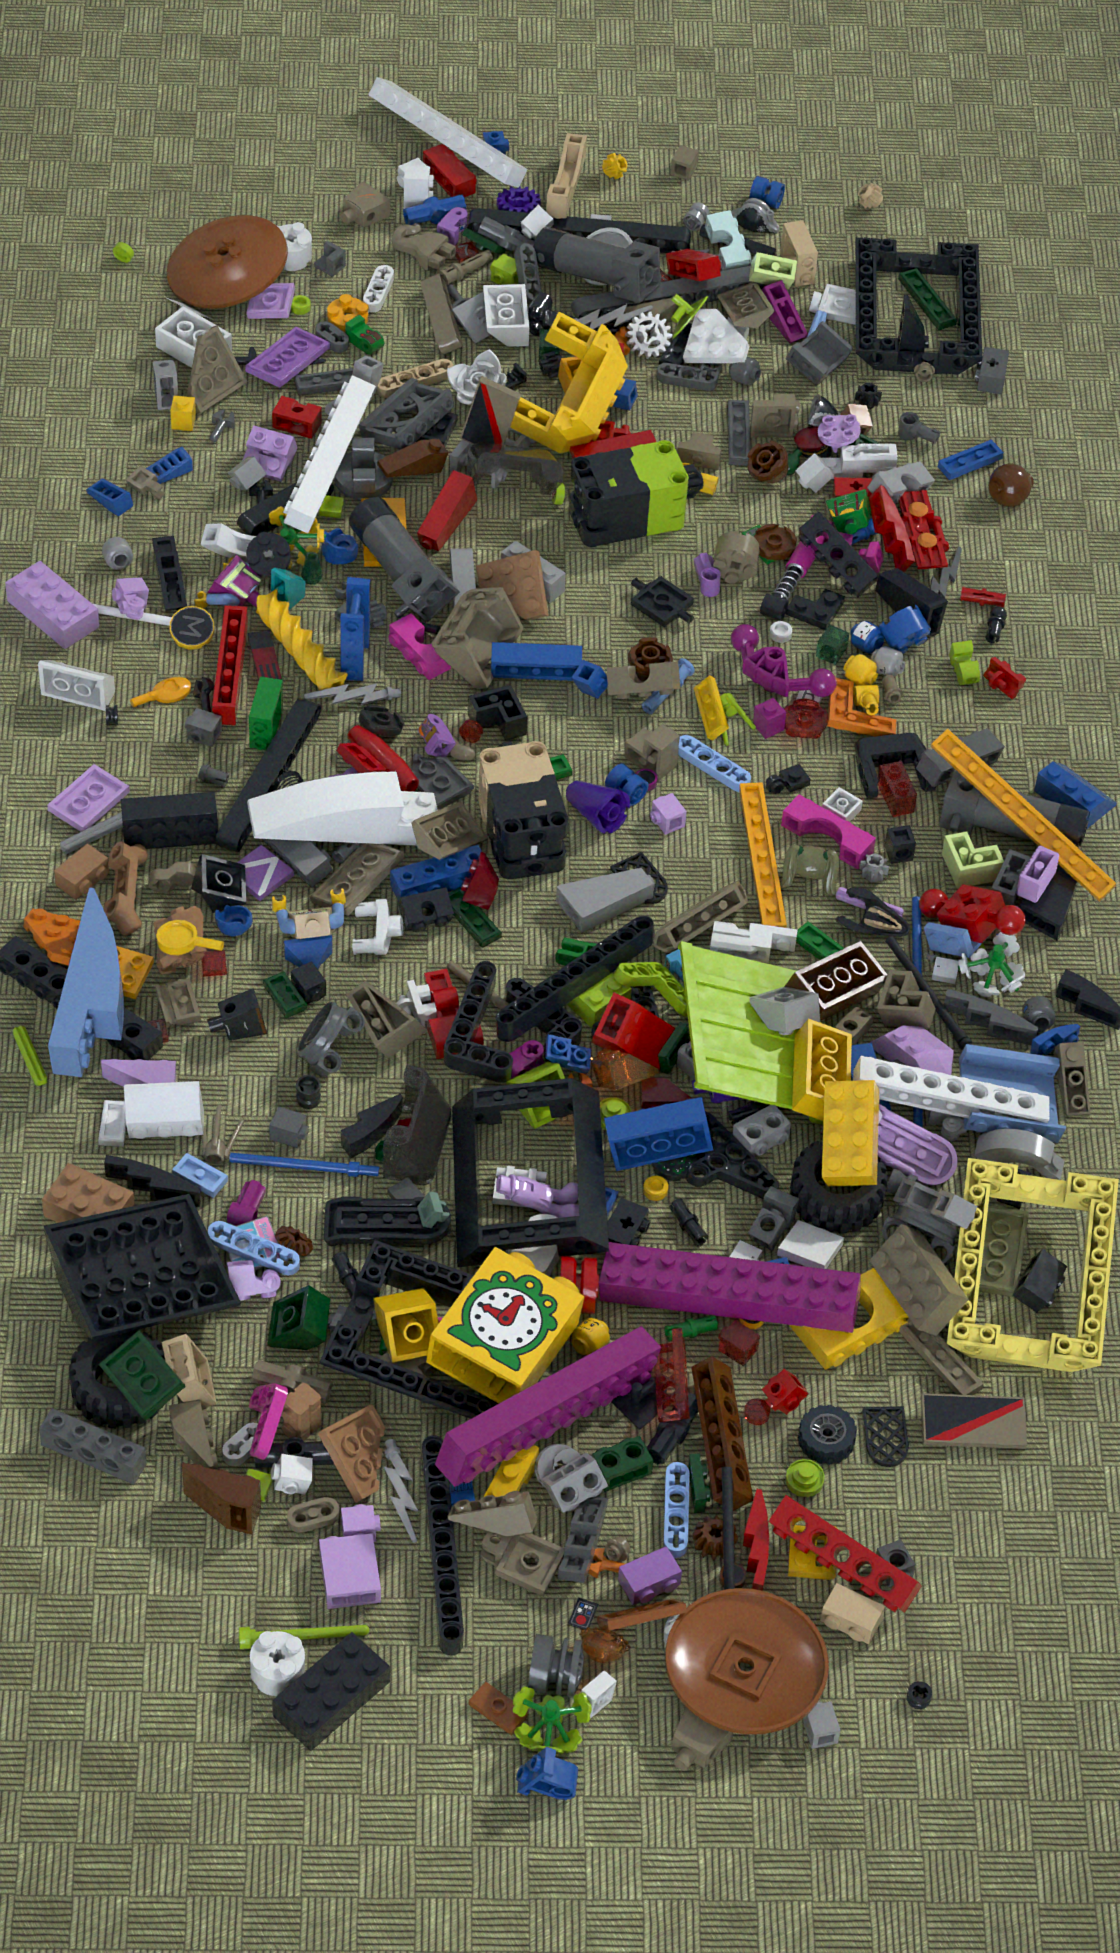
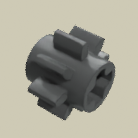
(377, 614)

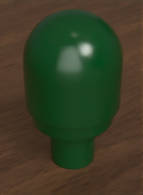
(793, 461)

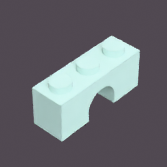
(724, 229)

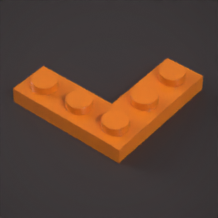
(843, 717)

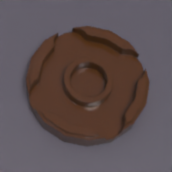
(775, 542)

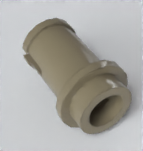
(893, 693)

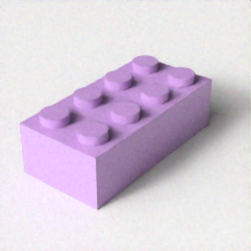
(52, 604)

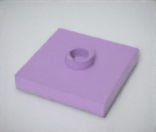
(272, 302)

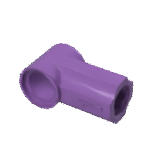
(707, 574)

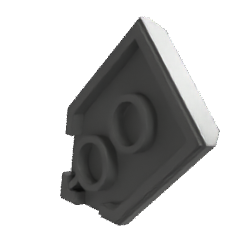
(440, 778)

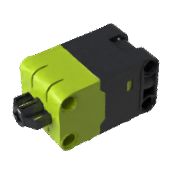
(631, 493)

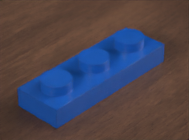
(970, 459)

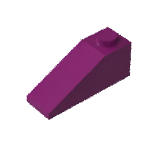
(785, 314)

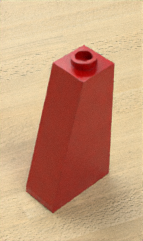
(448, 511)

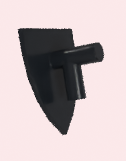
(639, 1403)

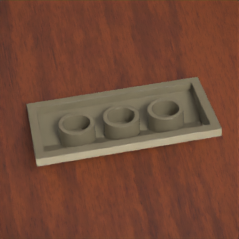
(746, 305)
(447, 831)

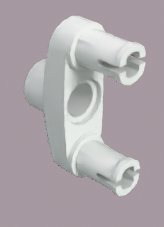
(386, 927)

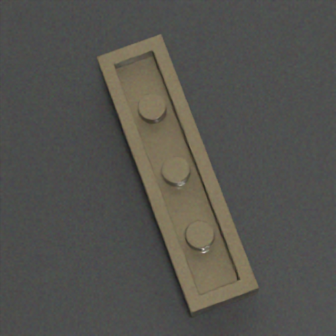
(942, 1360)

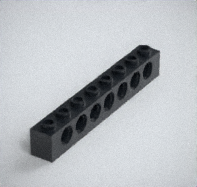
(47, 979)

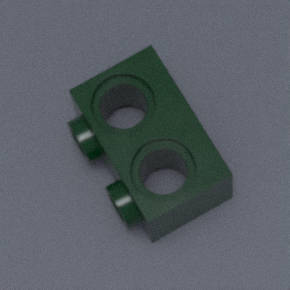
(624, 1468)

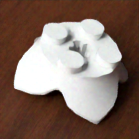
(466, 378)

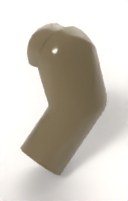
(462, 752)

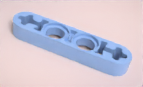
(716, 760)
(251, 1251)
(676, 1509)

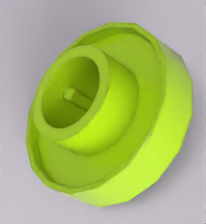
(611, 1107)
(804, 1478)

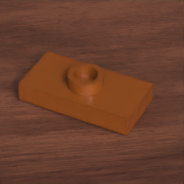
(496, 1708)

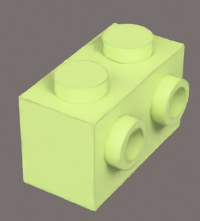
(771, 269)

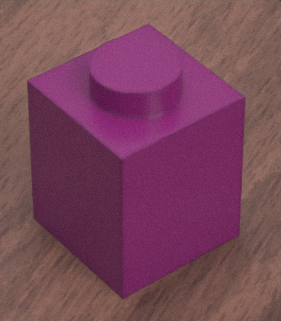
(769, 718)

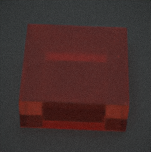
(214, 963)

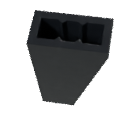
(904, 591)
(1052, 908)

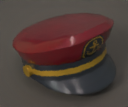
(809, 443)

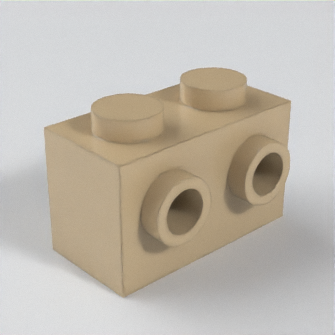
(852, 1613)

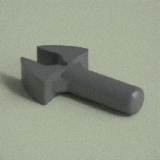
(217, 418)

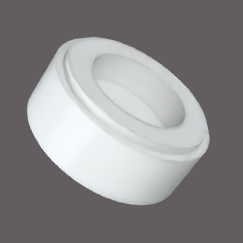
(815, 302)
(780, 631)

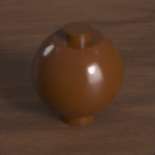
(1010, 485)

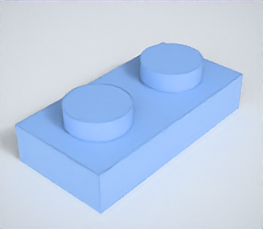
(200, 1175)

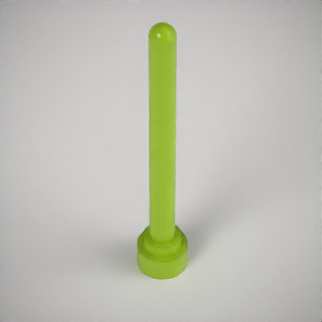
(248, 1636)

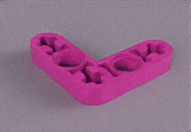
(269, 1401)

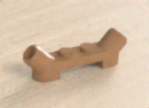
(120, 907)

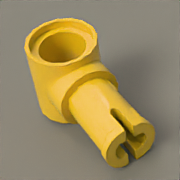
(867, 697)

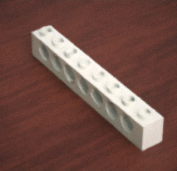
(949, 1093)

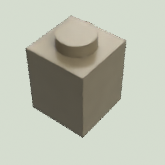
(684, 162)

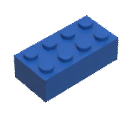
(658, 1134)

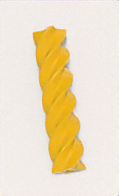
(299, 642)

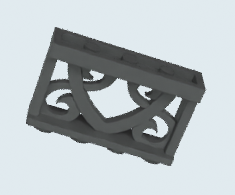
(384, 420)

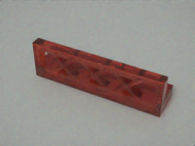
(677, 1380)

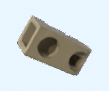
(856, 1023)

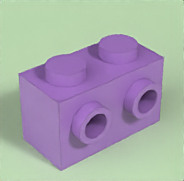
(650, 1576)

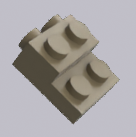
(774, 416)

